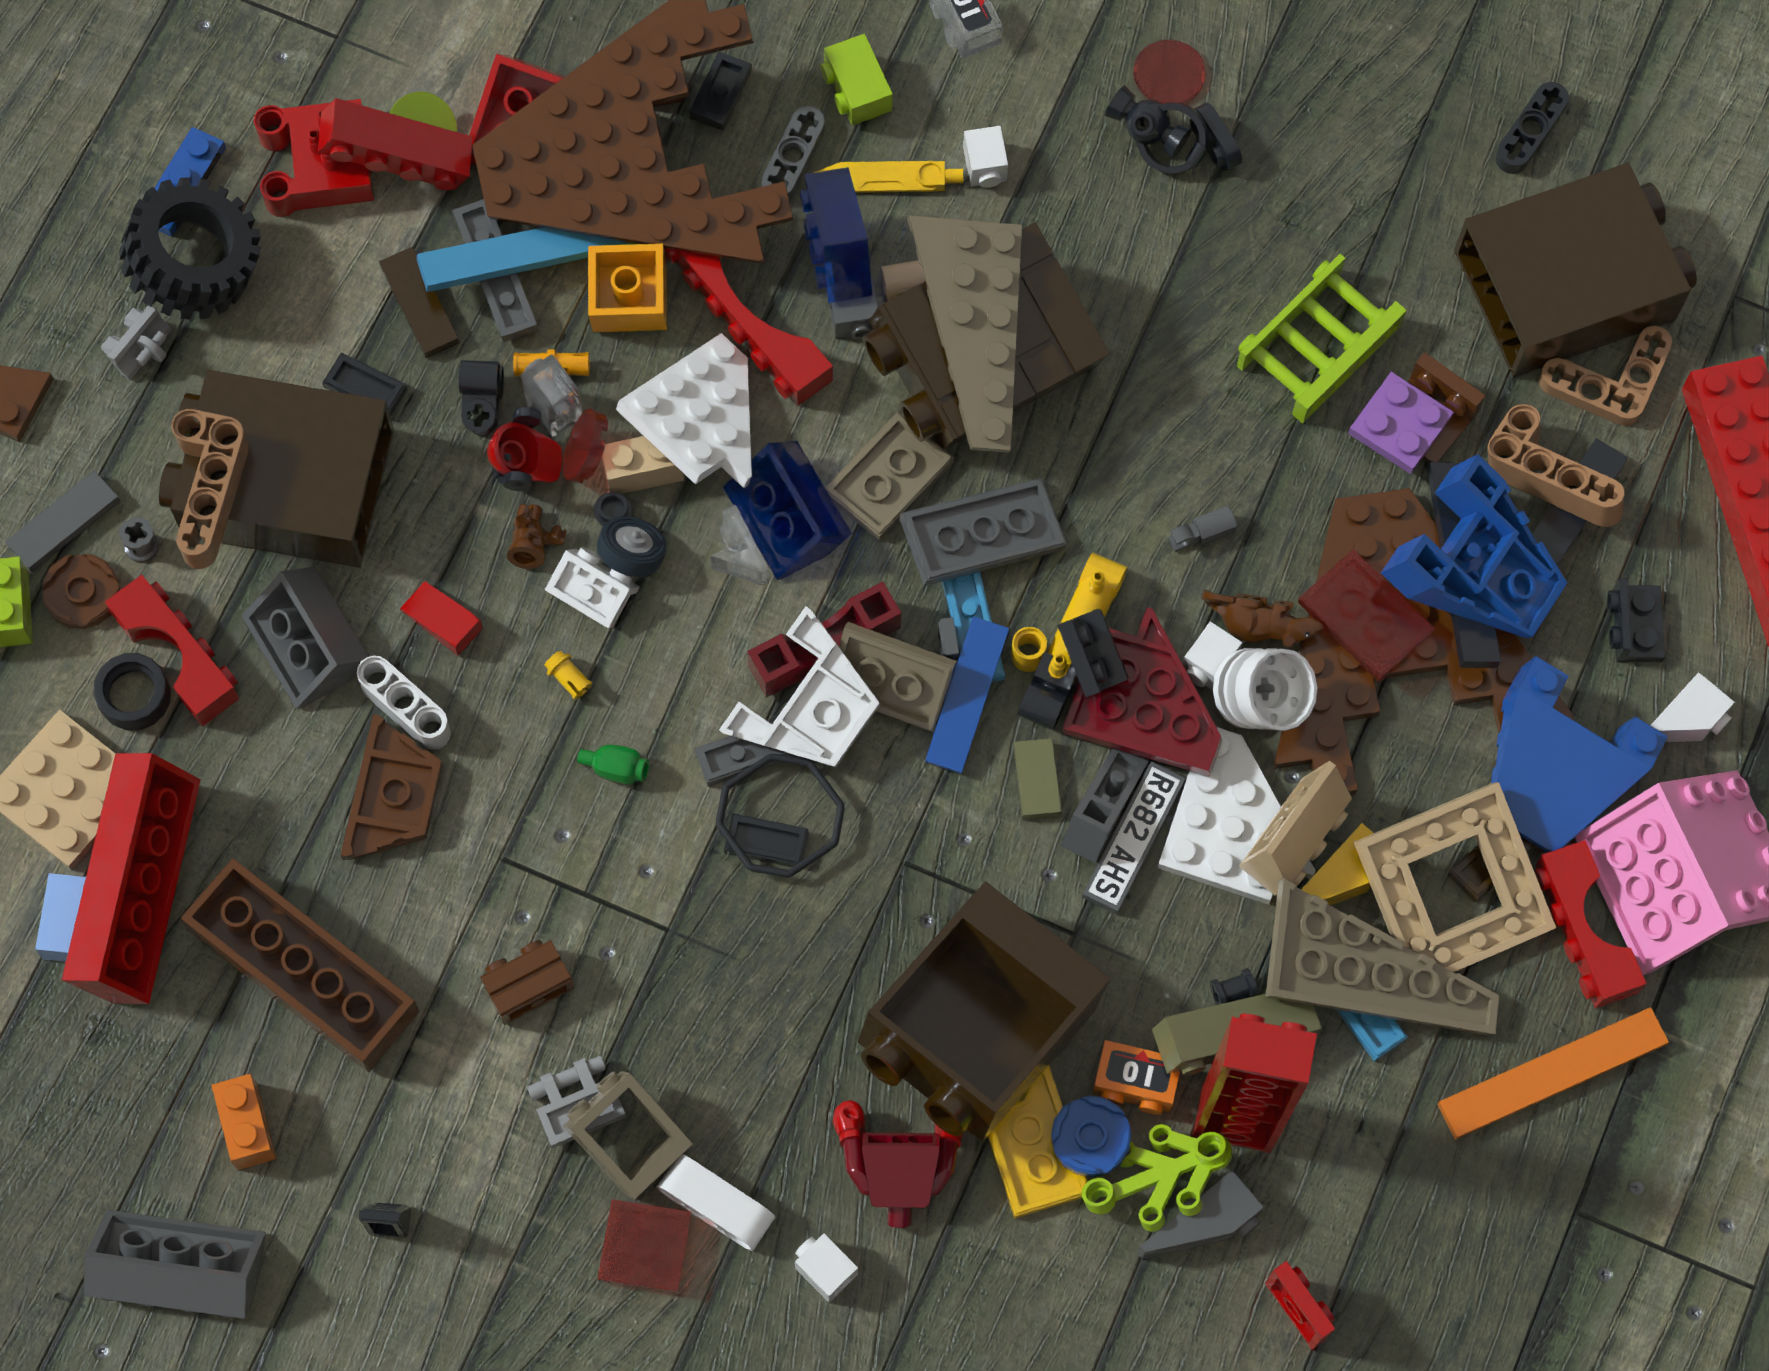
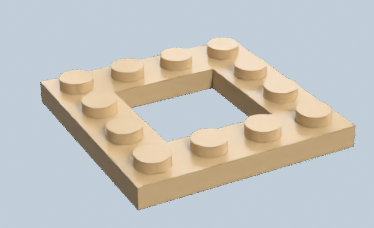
(1476, 814)

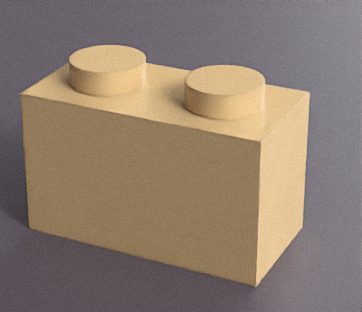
(637, 466)

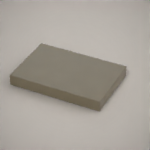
(888, 477)
(900, 675)

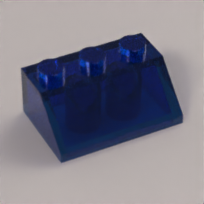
(788, 509)

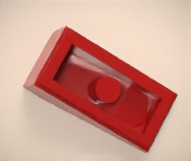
(442, 617)

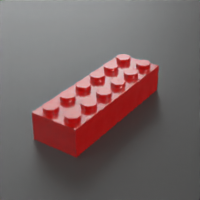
(131, 879)

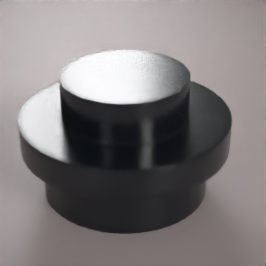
(612, 506)

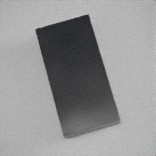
(359, 379)
(768, 840)

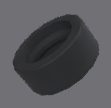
(112, 671)

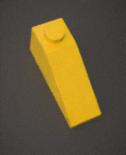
(1342, 874)

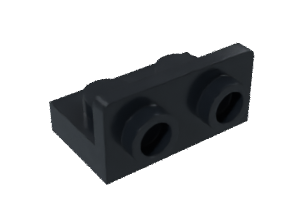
(1637, 622)
(1093, 652)

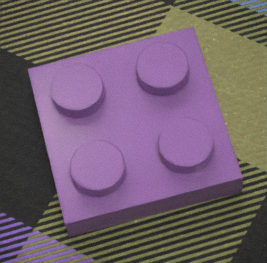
(1400, 422)

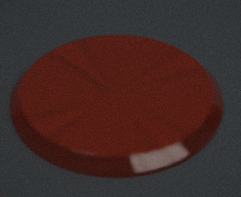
(1169, 71)

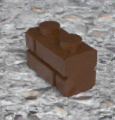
(526, 980)

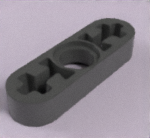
(792, 139)

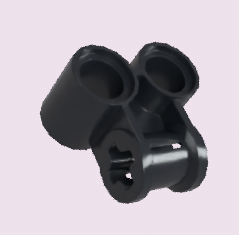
(481, 387)

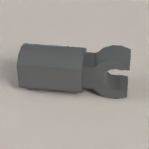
(1204, 529)

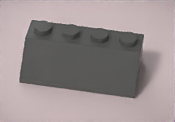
(174, 1264)

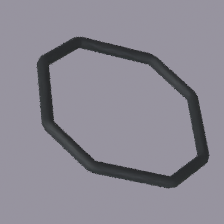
(810, 859)

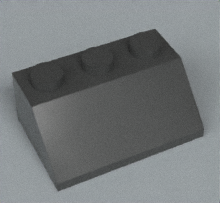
(304, 635)

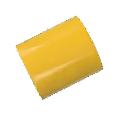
(1032, 636)

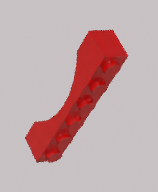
(790, 359)

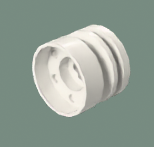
(1265, 689)

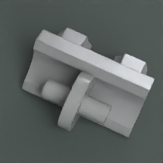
(139, 343)

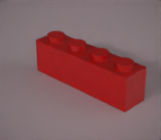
(394, 144)

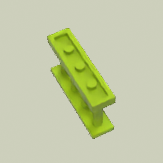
(1332, 371)

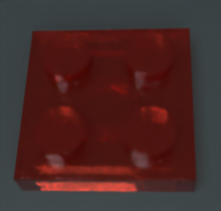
(644, 1246)

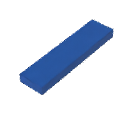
(966, 695)

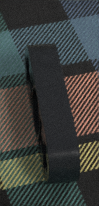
(1532, 112)

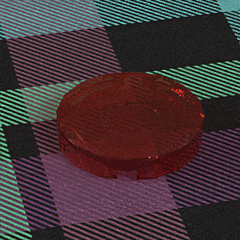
(584, 446)

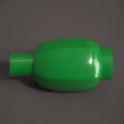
(616, 763)

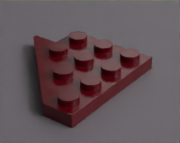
(1153, 710)

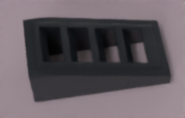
(386, 1219)

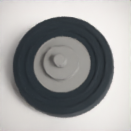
(631, 546)

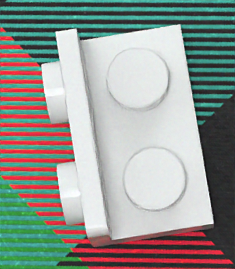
(591, 586)

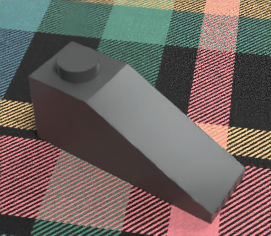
(1103, 804)
(1225, 1212)

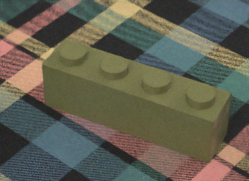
(1193, 1037)

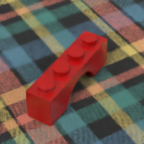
(144, 615)
(1606, 970)

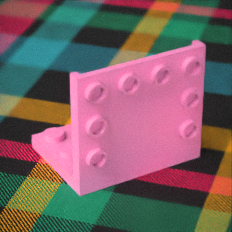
(1682, 865)

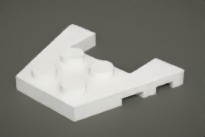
(824, 710)

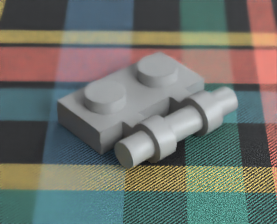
(555, 1114)

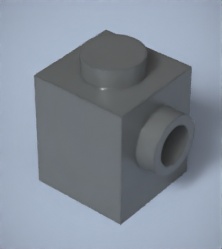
(853, 316)

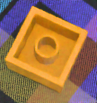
(627, 288)

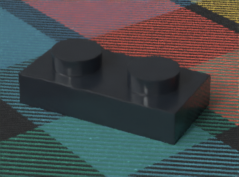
(720, 90)

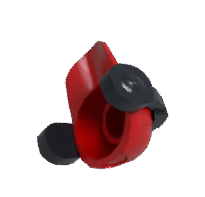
(522, 453)

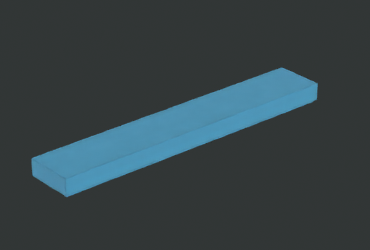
(504, 256)

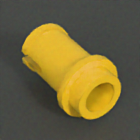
(567, 674)

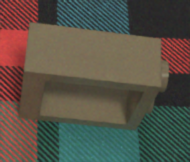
(654, 1162)

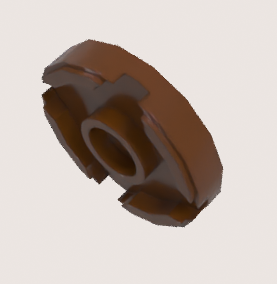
(78, 590)

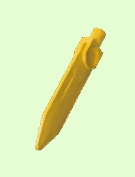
(899, 176)

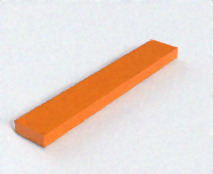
(1552, 1073)

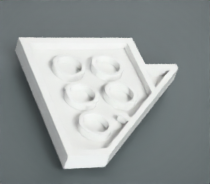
(698, 412)
(1222, 821)

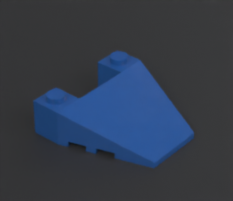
(1488, 564)
(1558, 770)

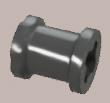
(132, 531)

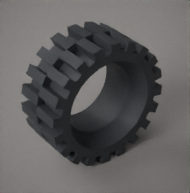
(173, 282)

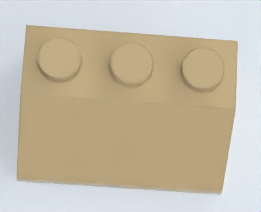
(1299, 829)

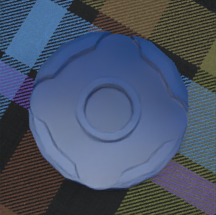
(1091, 1136)

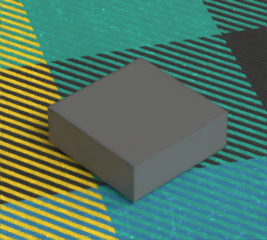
(947, 639)

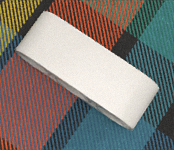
(395, 687)
(716, 1202)

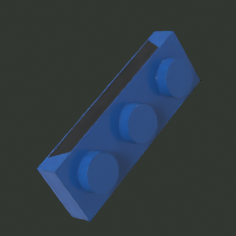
(193, 159)

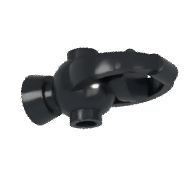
(1159, 129)

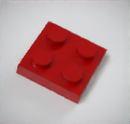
(1308, 1316)

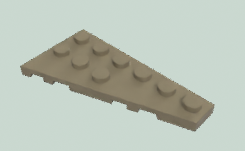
(974, 301)
(1356, 968)

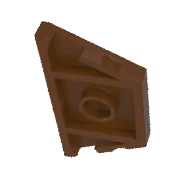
(391, 793)

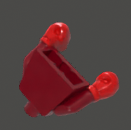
(895, 1167)

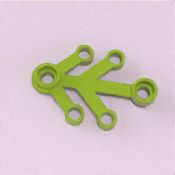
(1163, 1173)

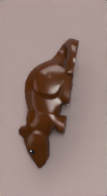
(1253, 620)

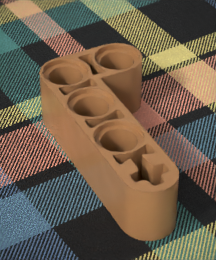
(205, 490)
(1597, 496)

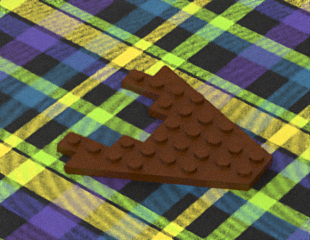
(594, 155)
(1345, 690)

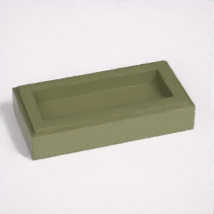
(1037, 778)

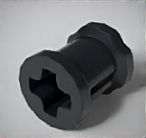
(1234, 988)

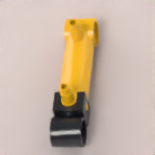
(1055, 673)

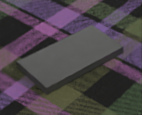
(982, 531)

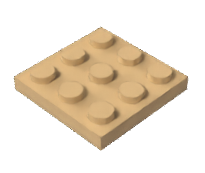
(58, 789)

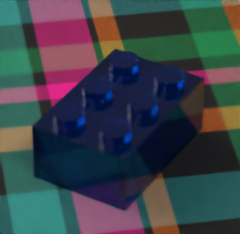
(836, 235)

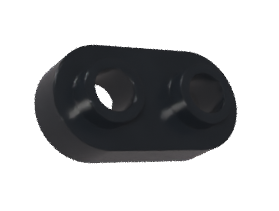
(1222, 146)

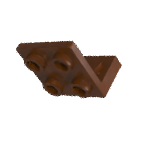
(1451, 392)

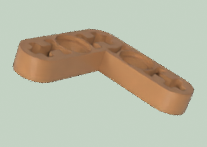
(1623, 390)

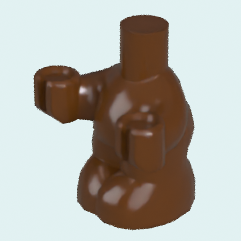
(530, 537)

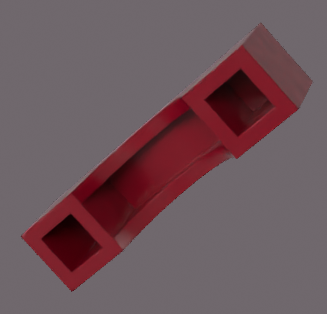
(785, 662)

